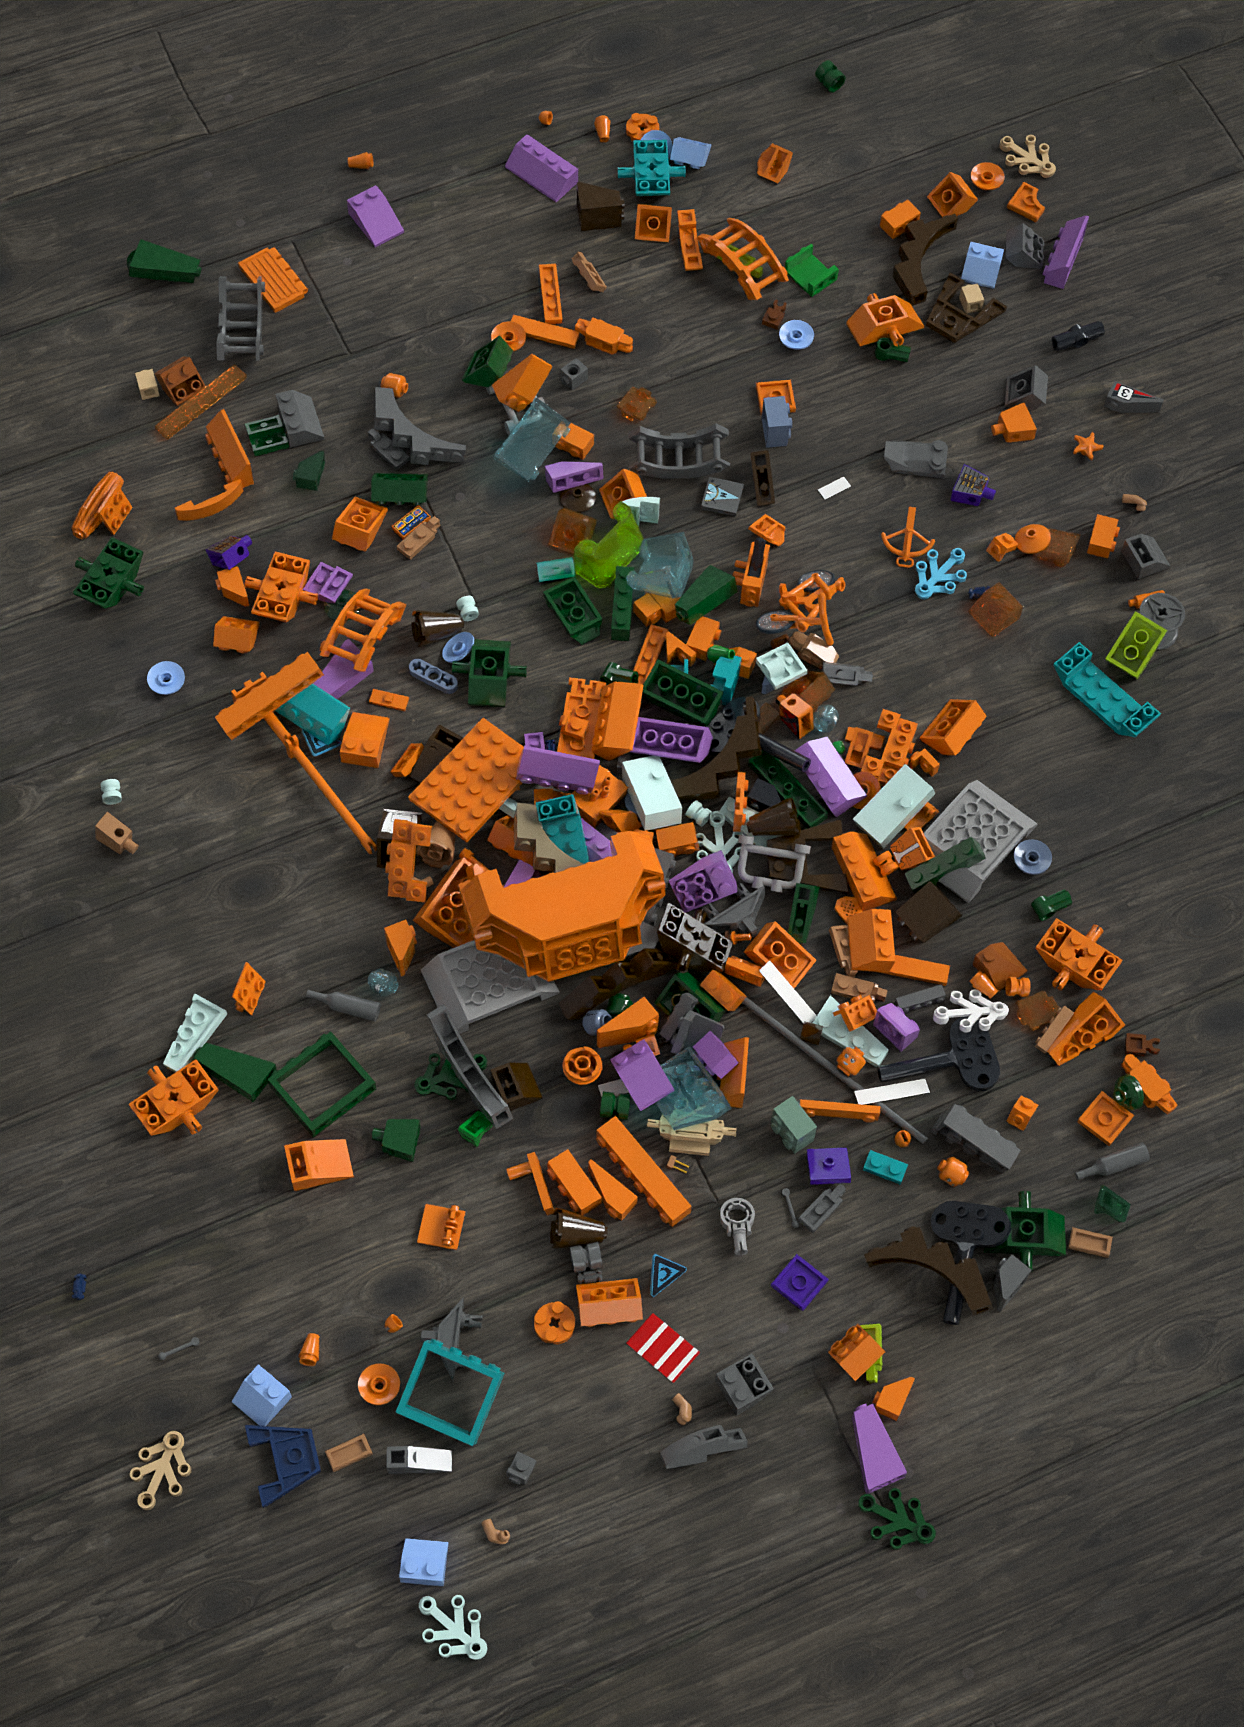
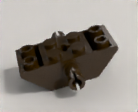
(692, 941)

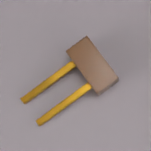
(672, 1160)

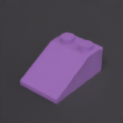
(374, 216)
(642, 1075)

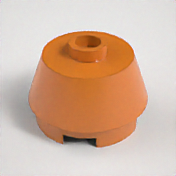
(582, 1065)

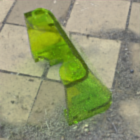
(618, 548)

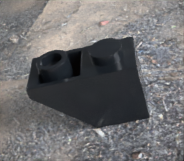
(762, 796)

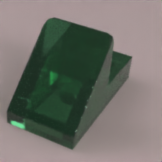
(1112, 1204)

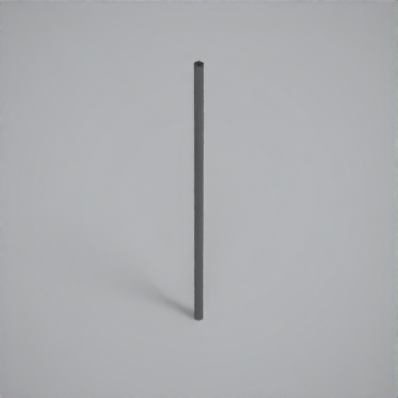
(831, 1068)

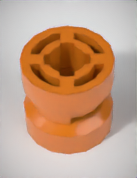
(886, 863)
(1017, 986)

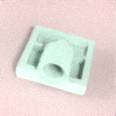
(781, 666)

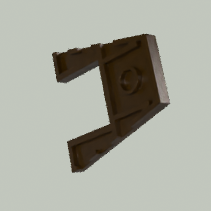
(952, 321)
(784, 868)

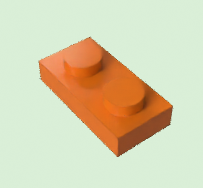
(407, 760)

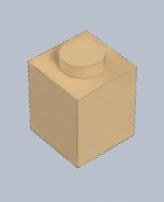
(971, 298)
(147, 384)

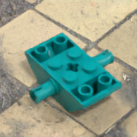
(651, 168)

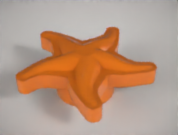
(1087, 445)

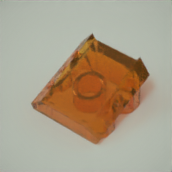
(1060, 547)

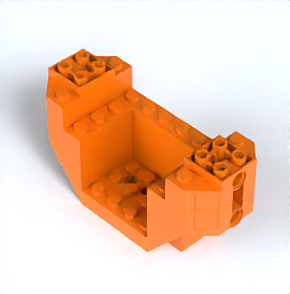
(569, 916)

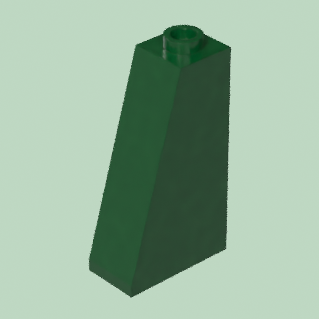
(163, 264)
(705, 594)
(237, 1070)

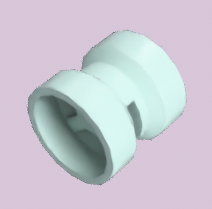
(467, 608)
(111, 791)
(698, 813)

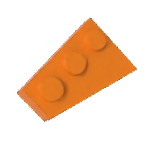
(740, 802)

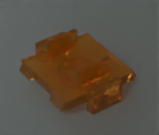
(636, 403)
(1036, 1010)

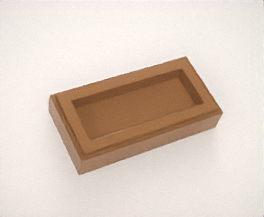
(1090, 1242)
(348, 1453)

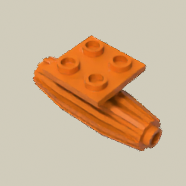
(103, 504)

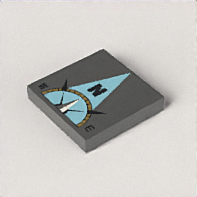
(722, 496)

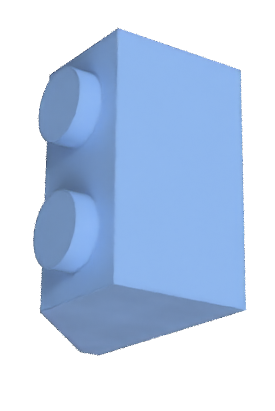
(689, 152)
(982, 265)
(261, 1396)
(423, 1562)

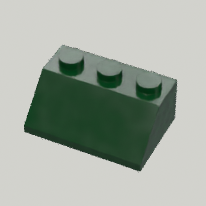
(488, 363)
(399, 488)
(686, 983)

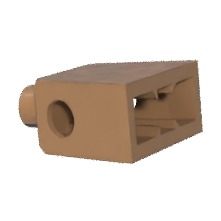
(115, 834)

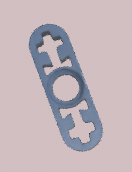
(437, 683)

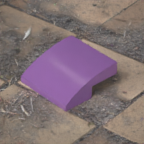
(328, 582)

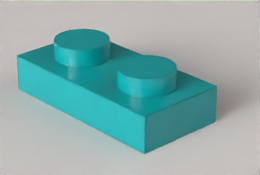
(555, 569)
(885, 1167)

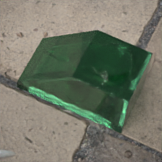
(310, 471)

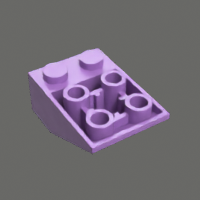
(704, 882)

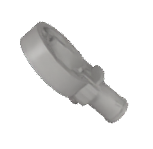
(738, 1227)

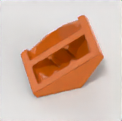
(774, 163)
(769, 530)

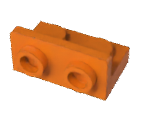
(744, 970)
(858, 1012)

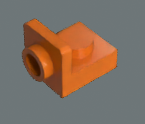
(573, 726)
(926, 761)

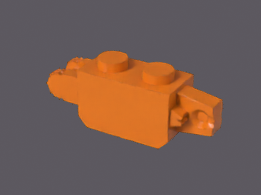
(604, 336)
(1155, 1089)

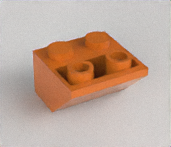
(856, 1351)

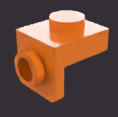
(1000, 545)
(1022, 1113)

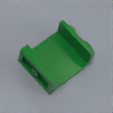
(809, 271)

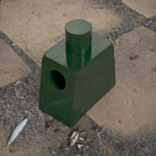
(399, 1137)

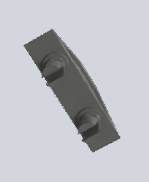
(739, 916)
(449, 1333)

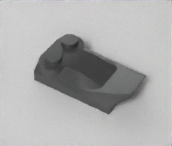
(917, 458)

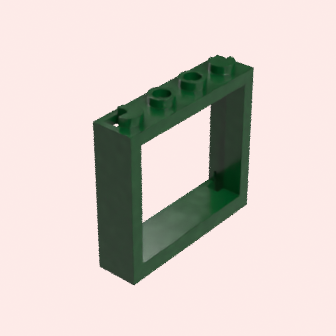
(338, 1109)

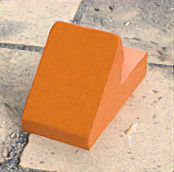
(676, 647)
(859, 747)

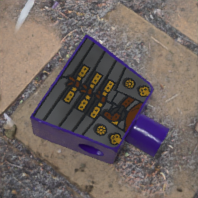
(971, 487)
(229, 551)

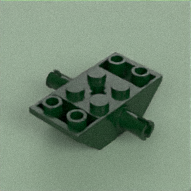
(110, 574)
(489, 672)
(1043, 1232)

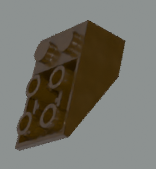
(436, 749)

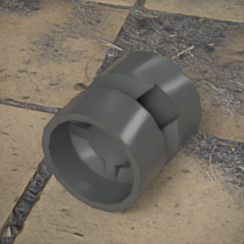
(586, 1257)

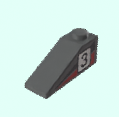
(1131, 400)

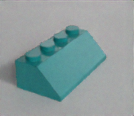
(316, 713)

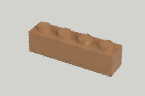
(1054, 1029)

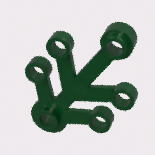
(446, 1075)
(899, 1520)

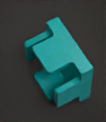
(726, 676)

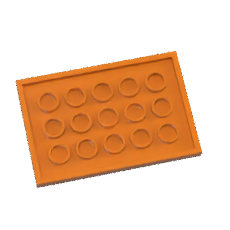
(471, 780)

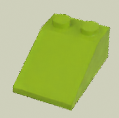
(1136, 645)

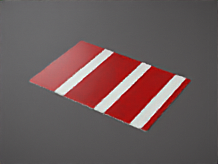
(663, 1347)

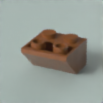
(180, 380)

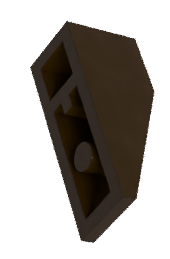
(763, 477)

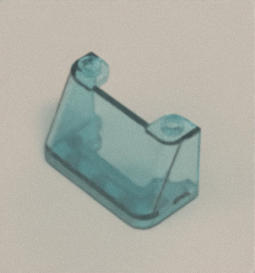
(532, 440)
(664, 567)

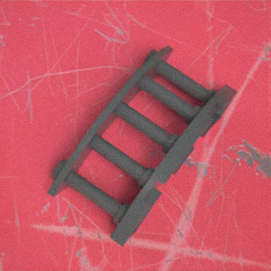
(223, 339)
(678, 441)

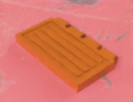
(281, 282)

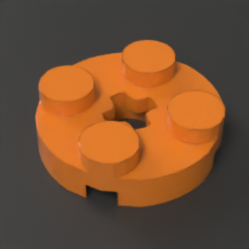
(641, 120)
(552, 1334)

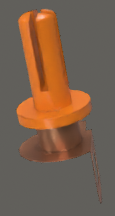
(734, 937)

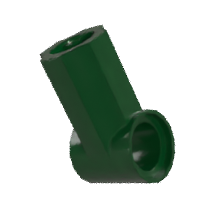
(886, 349)
(615, 673)
(1047, 906)

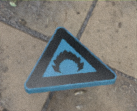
(316, 746)
(663, 1273)

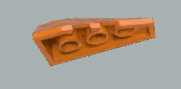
(1089, 1025)

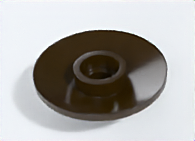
(578, 503)

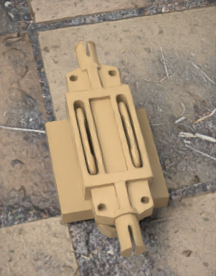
(692, 1139)

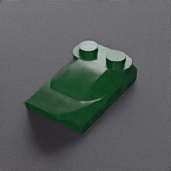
(574, 610)

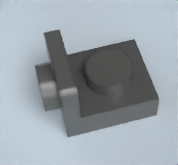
(521, 1469)

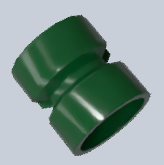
(830, 76)
(615, 1105)

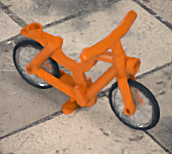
(821, 586)

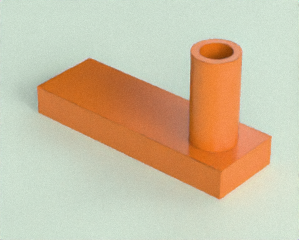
(533, 1166)

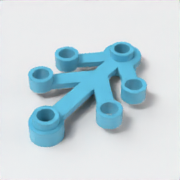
(939, 575)

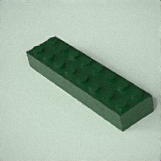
(774, 772)

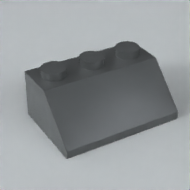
(298, 418)

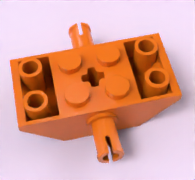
(883, 319)
(282, 588)
(1077, 956)
(157, 1106)

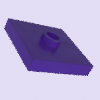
(828, 1166)
(799, 1282)

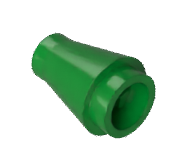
(717, 651)

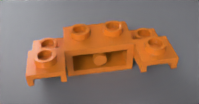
(896, 749)
(402, 860)

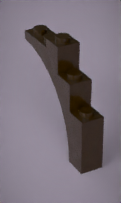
(920, 237)
(939, 1259)

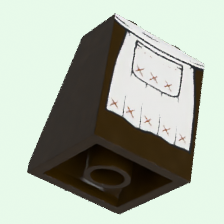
(386, 831)

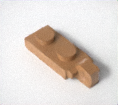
(588, 272)
(419, 538)
(840, 940)
(851, 987)

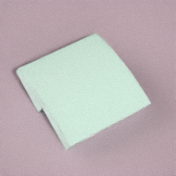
(644, 509)

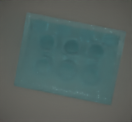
(695, 1094)

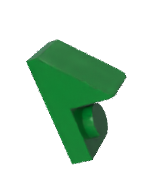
(474, 1128)

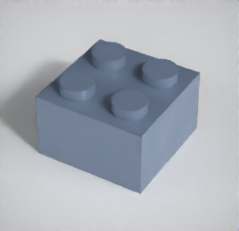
(776, 421)

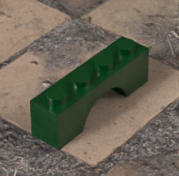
(621, 605)
(959, 856)

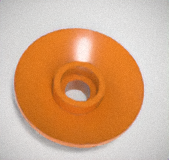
(987, 176)
(511, 331)
(1032, 538)
(870, 782)
(379, 1374)

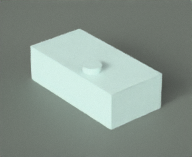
(651, 792)
(894, 806)

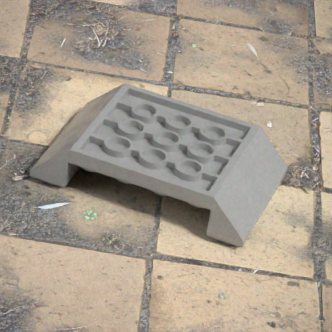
(989, 821)
(480, 984)

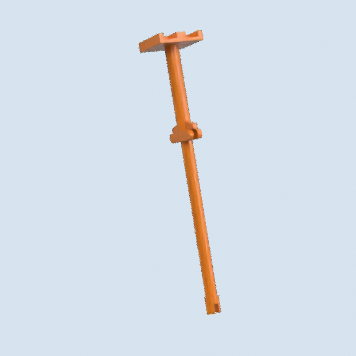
(293, 750)

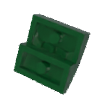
(266, 435)

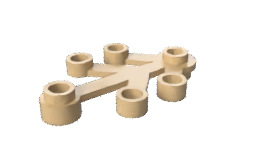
(1043, 167)
(160, 1467)

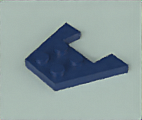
(293, 1457)

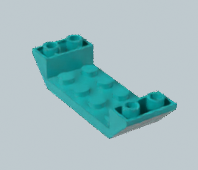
(1103, 694)
(564, 826)

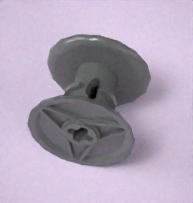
(1167, 613)

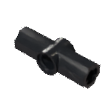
(1078, 335)

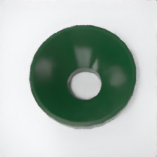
(1132, 1092)

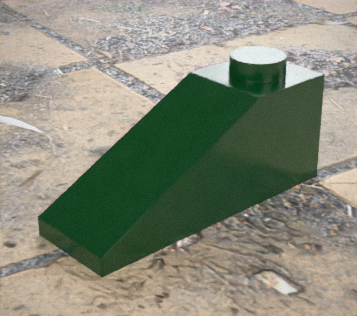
(802, 911)

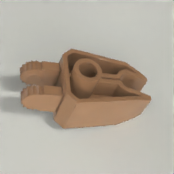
(813, 649)

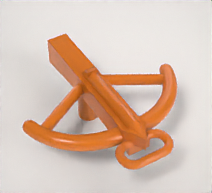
(907, 541)

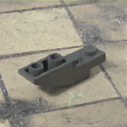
(696, 1446)

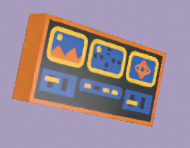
(410, 522)

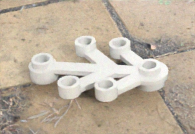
(994, 1010)

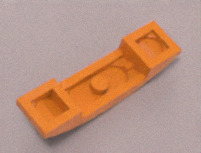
(689, 240)
(211, 506)

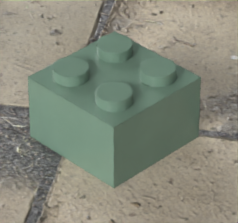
(793, 1125)

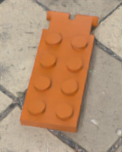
(583, 704)

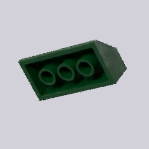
(681, 694)

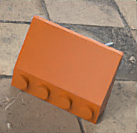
(443, 911)

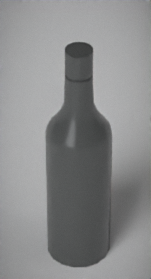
(348, 1004)
(1117, 1161)

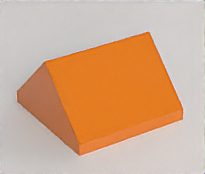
(653, 223)

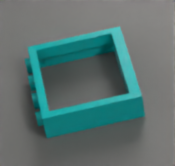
(436, 1423)

